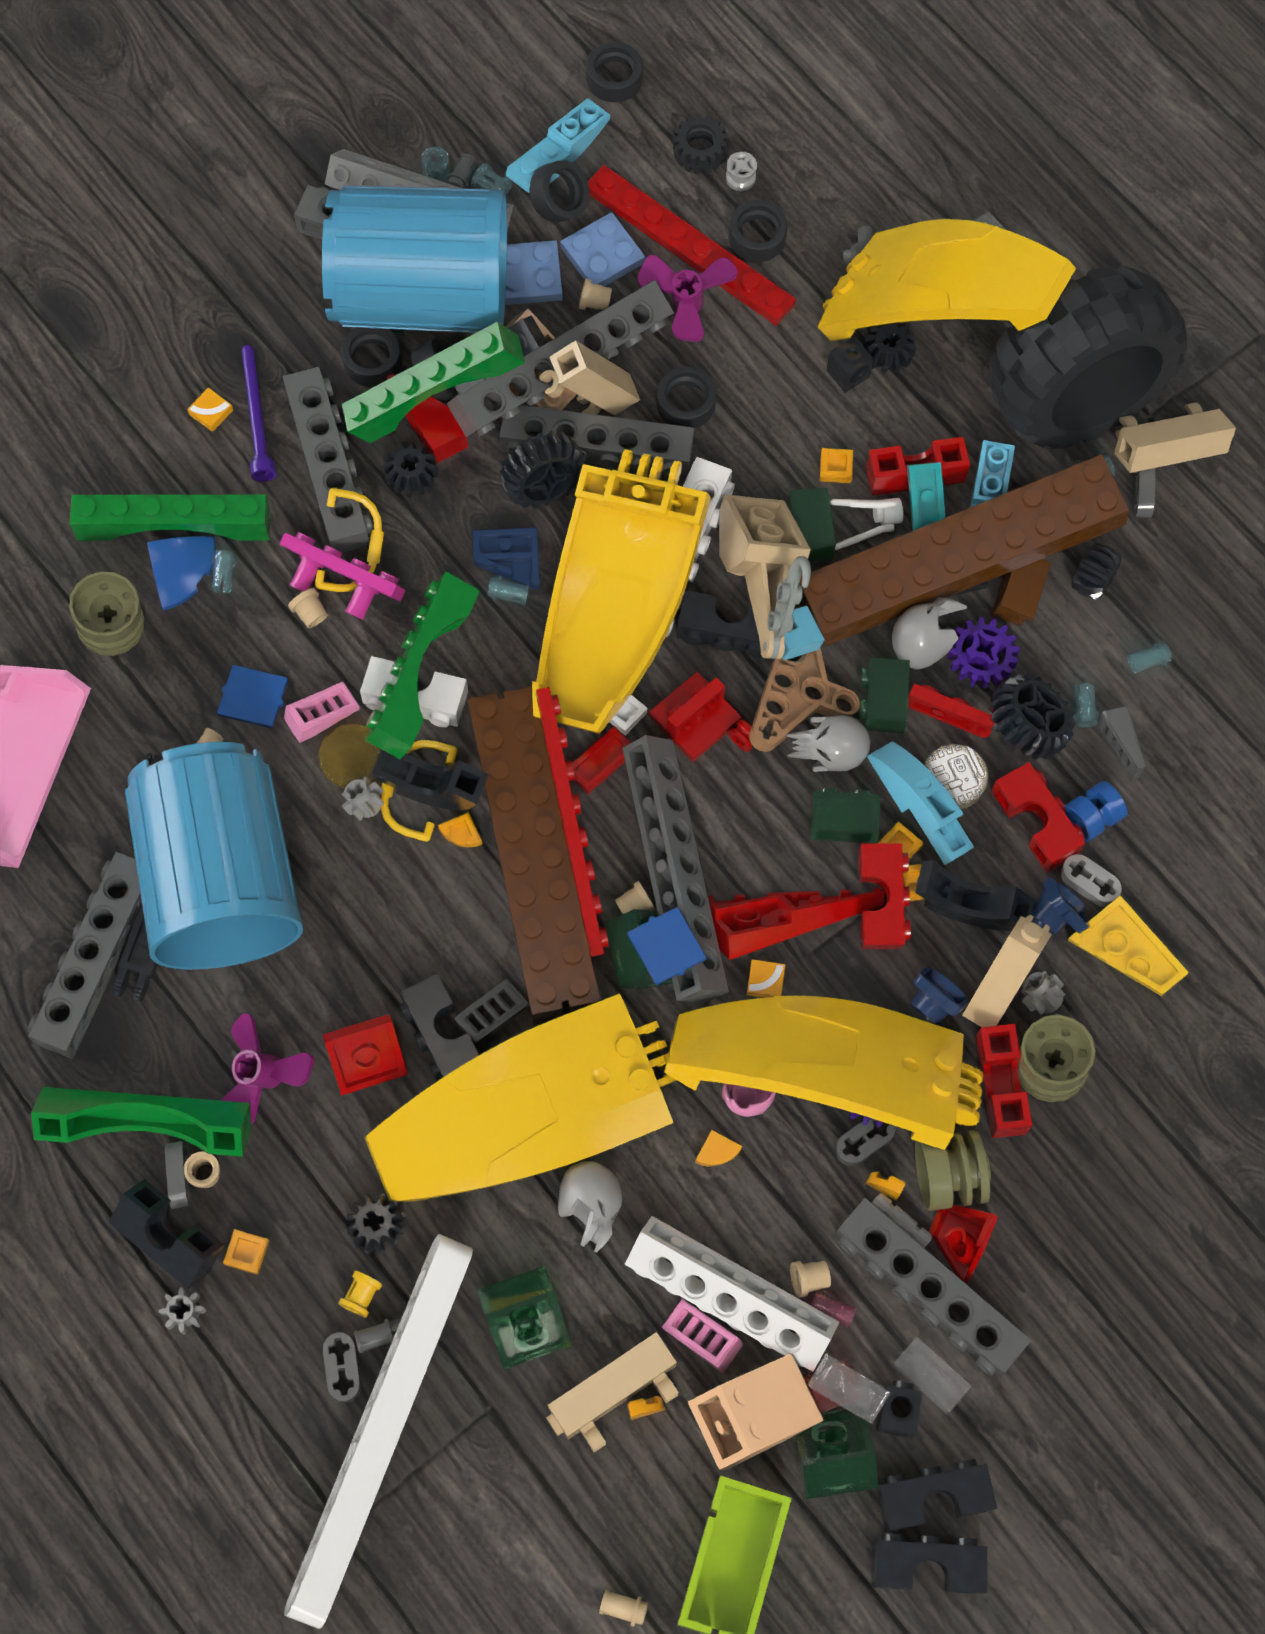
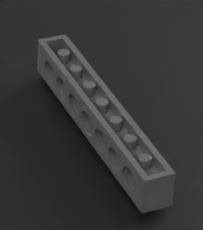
(469, 406)
(674, 859)

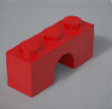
(888, 466)
(1027, 792)
(885, 866)
(1004, 1099)

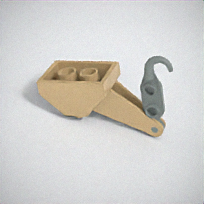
(769, 549)

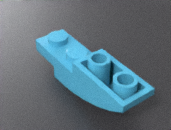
(564, 141)
(992, 471)
(928, 800)

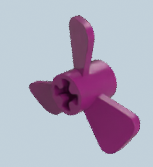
(686, 321)
(262, 1070)

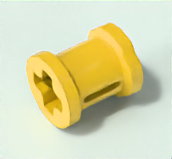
(360, 1294)

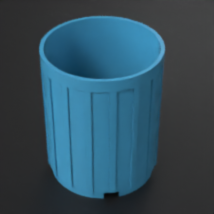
(415, 258)
(211, 857)

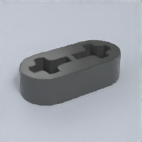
(1144, 493)
(869, 1147)
(177, 1183)
(333, 1369)

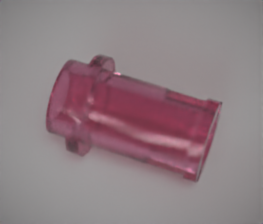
(834, 1308)

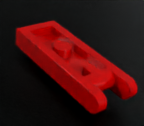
(950, 710)

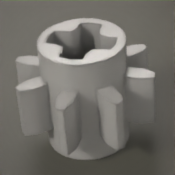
(362, 798)
(1042, 992)
(175, 1303)

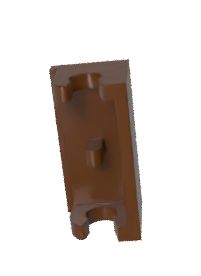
(1021, 593)

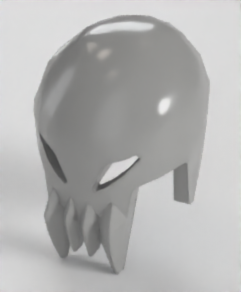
(918, 634)
(842, 743)
(592, 1196)

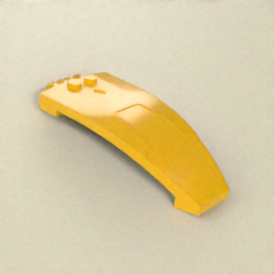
(946, 273)
(617, 586)
(834, 1056)
(526, 1107)

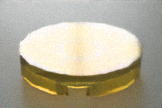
(347, 755)

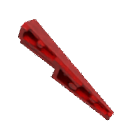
(764, 921)

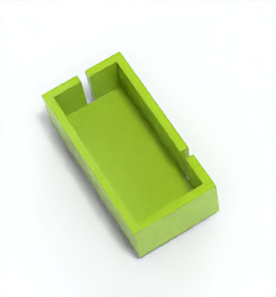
(734, 1559)

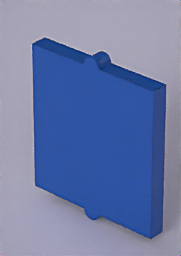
(252, 696)
(666, 946)

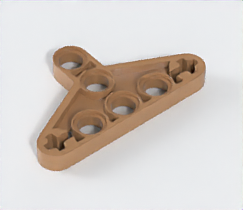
(795, 703)

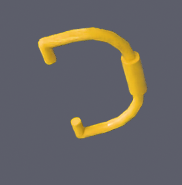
(375, 544)
(388, 792)

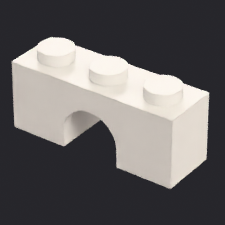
(439, 702)

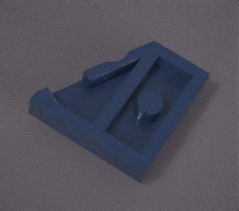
(509, 554)

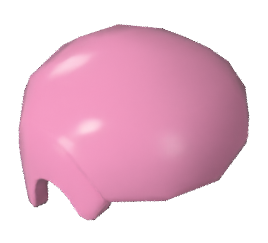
(746, 1100)

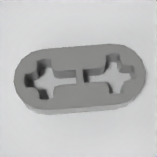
(1094, 874)

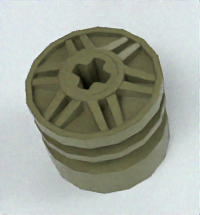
(102, 597)
(1060, 1040)
(959, 1169)

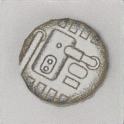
(960, 772)

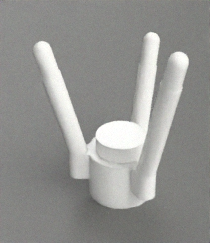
(884, 511)

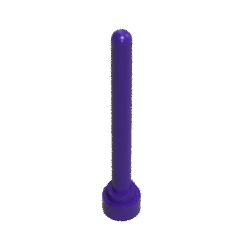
(262, 466)

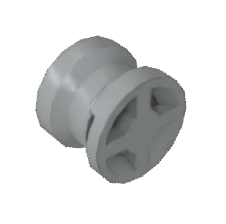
(739, 163)

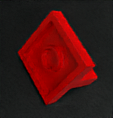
(695, 715)
(365, 1054)

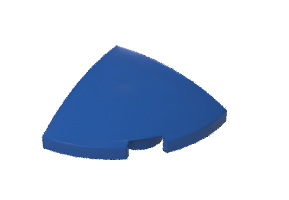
(180, 566)

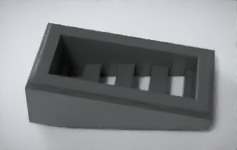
(1121, 735)
(478, 1038)

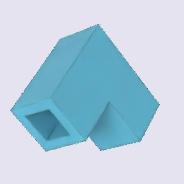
(804, 636)

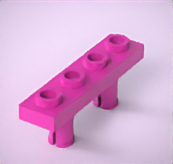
(315, 558)

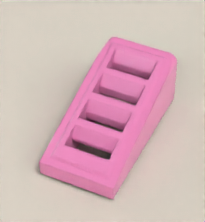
(325, 720)
(726, 1354)

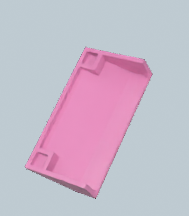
(35, 729)

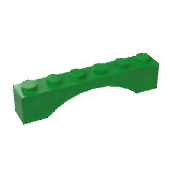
(477, 357)
(119, 515)
(399, 716)
(74, 1114)

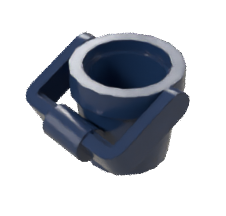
(1058, 907)
(937, 996)

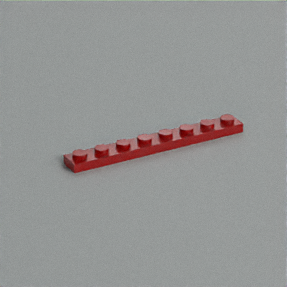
(688, 243)
(570, 806)

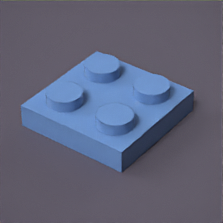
(603, 251)
(533, 273)

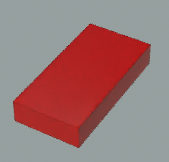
(600, 760)

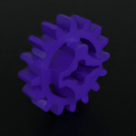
(977, 664)

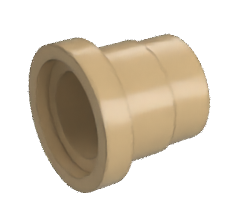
(594, 296)
(308, 608)
(635, 899)
(197, 1160)
(809, 1277)

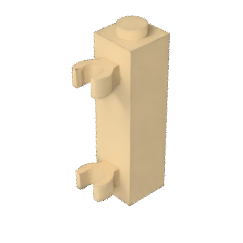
(591, 378)
(1173, 439)
(1007, 972)
(611, 1387)

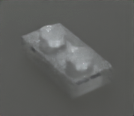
(932, 1375)
(849, 1388)

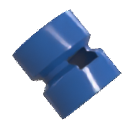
(1099, 808)

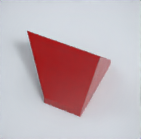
(962, 1237)

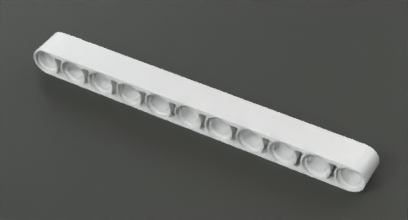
(378, 1433)

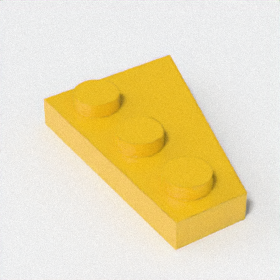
(1130, 947)

